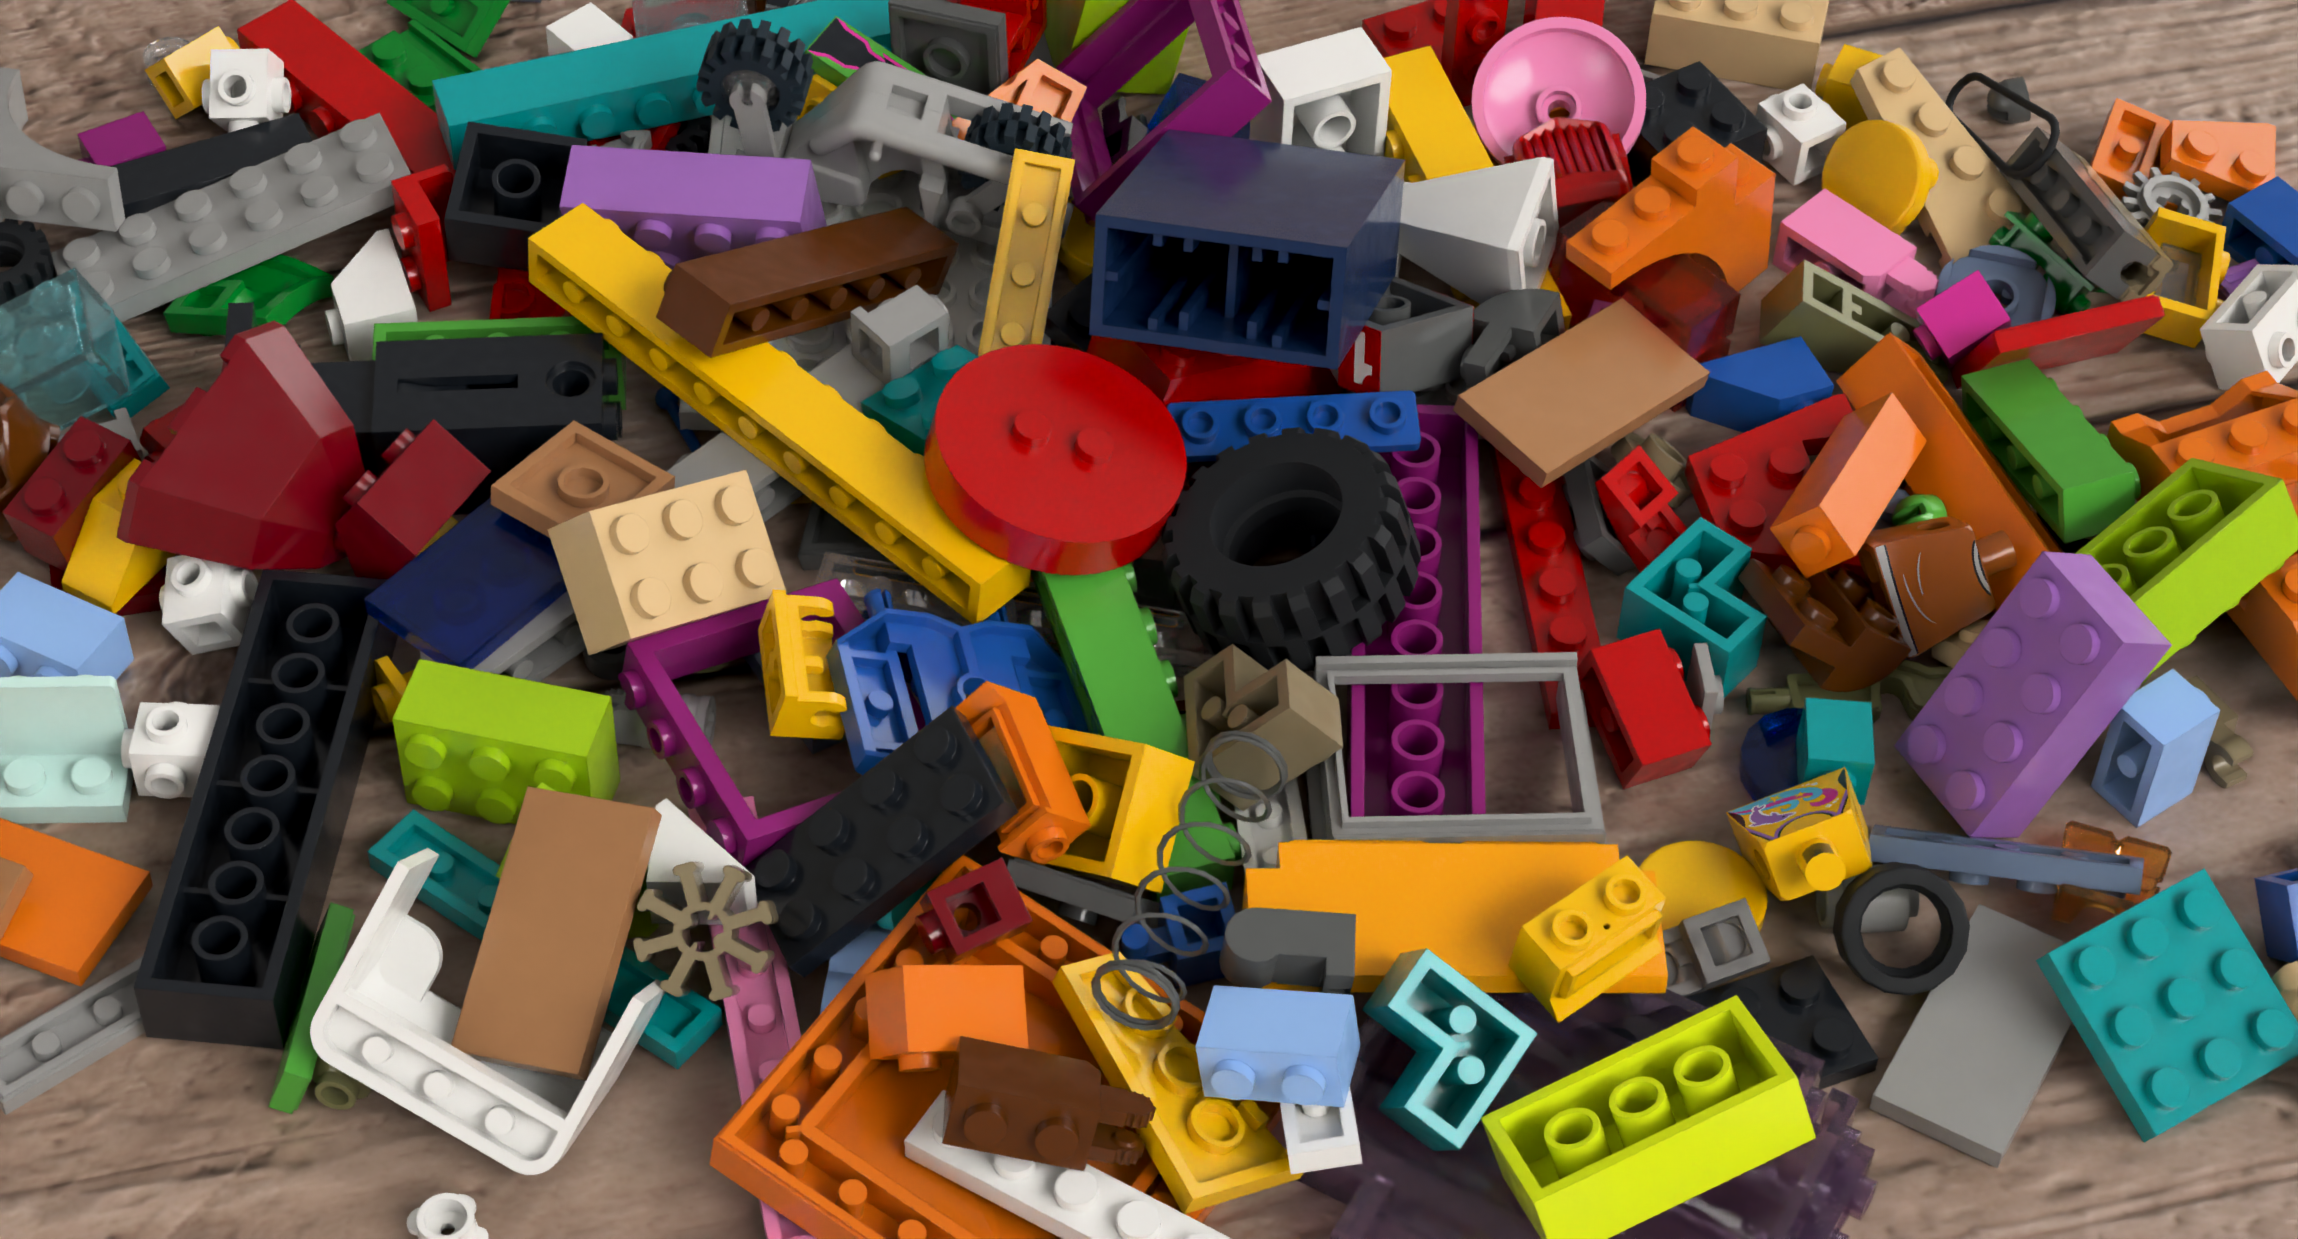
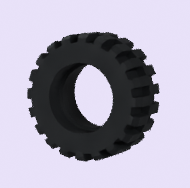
(1278, 493)

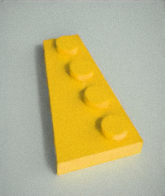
(1200, 1144)

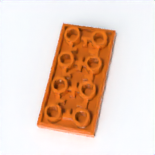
(70, 906)

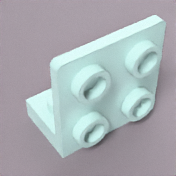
(62, 750)

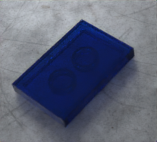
(471, 588)

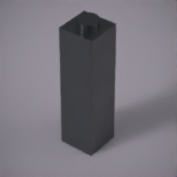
(170, 173)

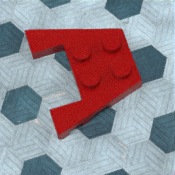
(1752, 476)

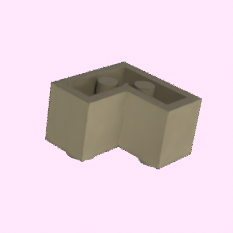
(1274, 704)

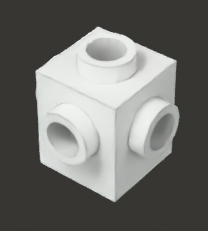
(245, 88)
(1798, 132)
(206, 603)
(168, 747)

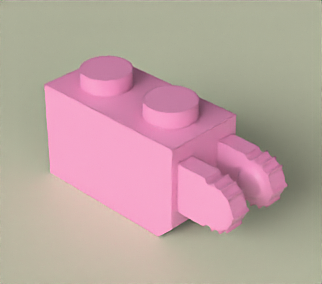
(1855, 250)

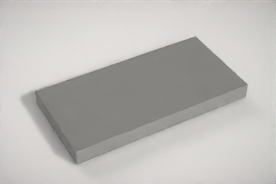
(1979, 1043)

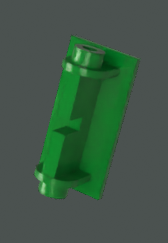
(2033, 239)

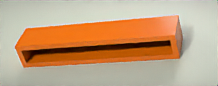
(1954, 459)

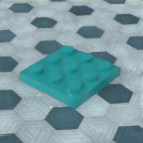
(2173, 1004)

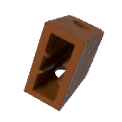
(1934, 576)

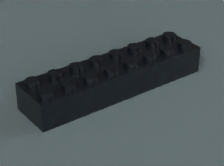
(266, 816)

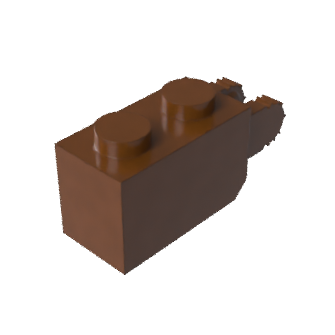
(1040, 1107)

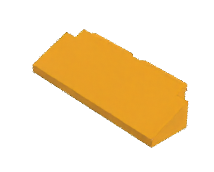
(1438, 896)

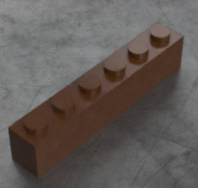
(803, 280)

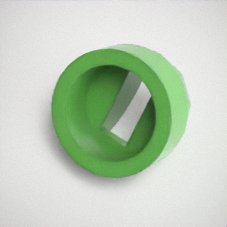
(1908, 509)

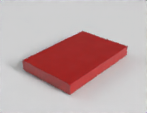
(2064, 337)

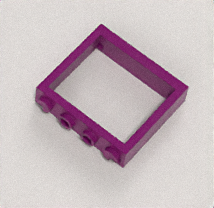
(1127, 45)
(678, 739)

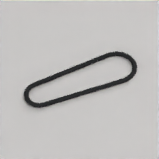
(2055, 130)

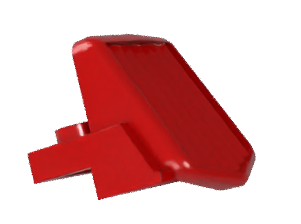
(1587, 163)

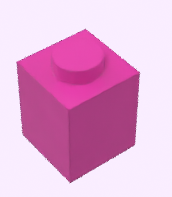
(1959, 319)

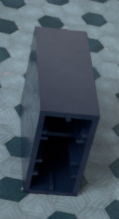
(1247, 248)

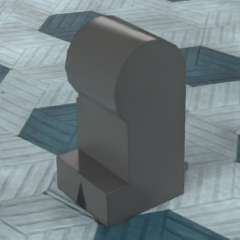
(1290, 949)

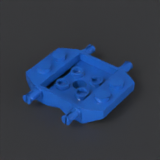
(944, 667)

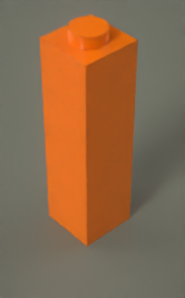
(1848, 485)

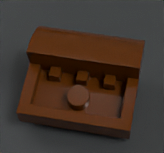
(1829, 624)

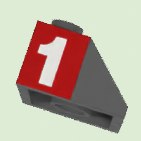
(1408, 342)

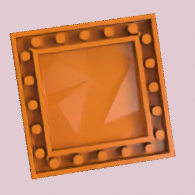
(832, 1124)

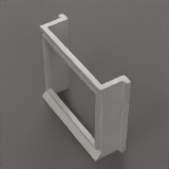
(1326, 779)

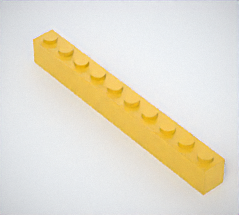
(773, 412)

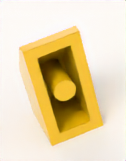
(103, 566)

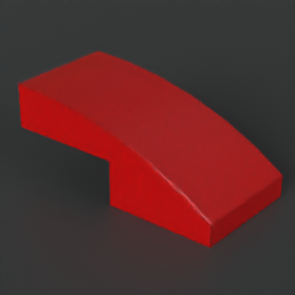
(1637, 506)

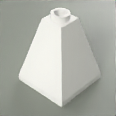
(1483, 227)

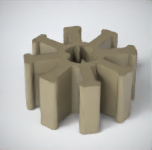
(688, 918)

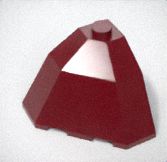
(250, 465)

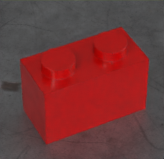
(1643, 708)

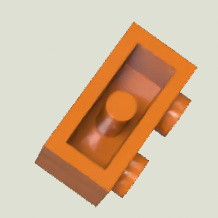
(925, 1009)

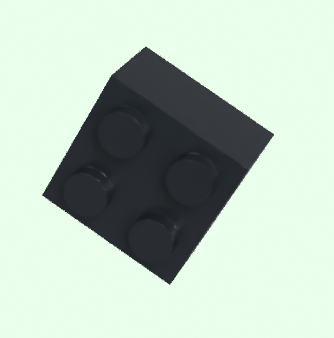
(1692, 99)
(504, 193)

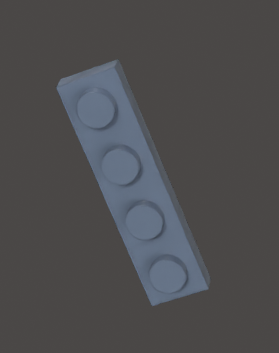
(2032, 865)

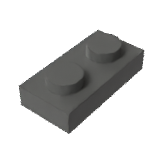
(1594, 531)

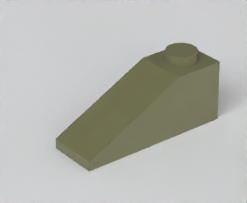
(1834, 319)

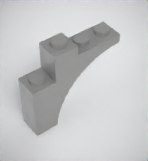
(45, 184)

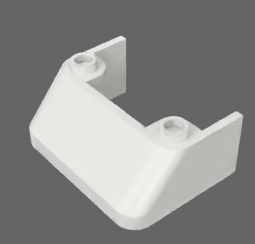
(398, 1038)

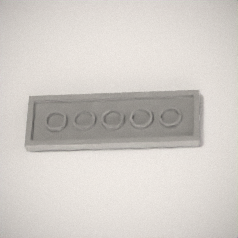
(240, 219)

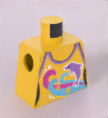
(1805, 836)

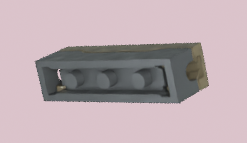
(2088, 220)

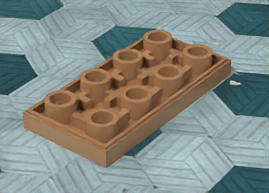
(1581, 392)
(556, 932)

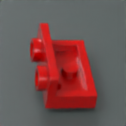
(420, 231)

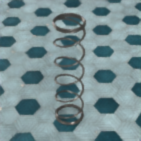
(1146, 967)

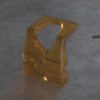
(2072, 899)

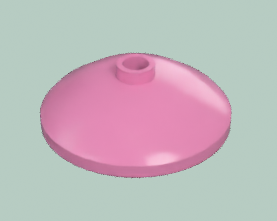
(1551, 67)

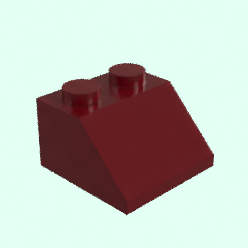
(408, 501)

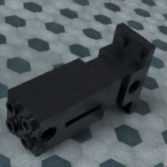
(487, 392)

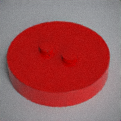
(1054, 459)

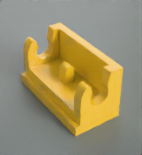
(796, 669)

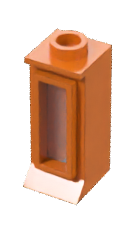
(1032, 771)

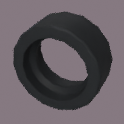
(1916, 978)

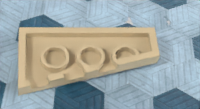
(1970, 190)

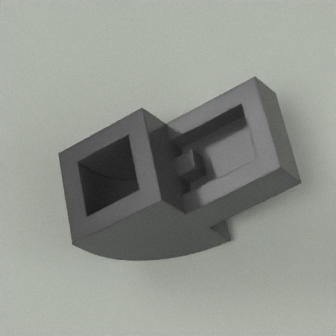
(1509, 329)

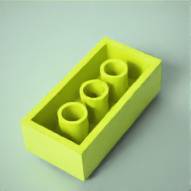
(1650, 1126)

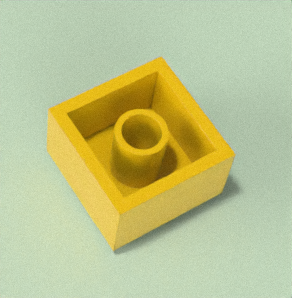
(1130, 803)

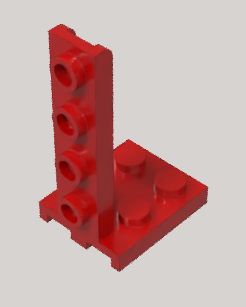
(1456, 30)

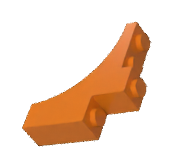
(1694, 203)

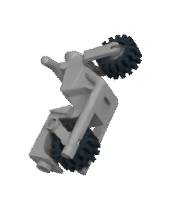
(876, 125)

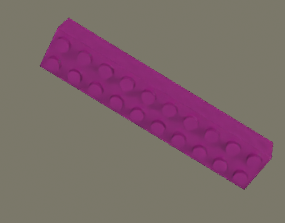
(1423, 743)

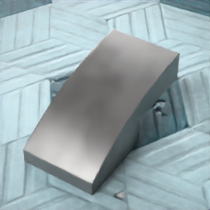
(1713, 948)

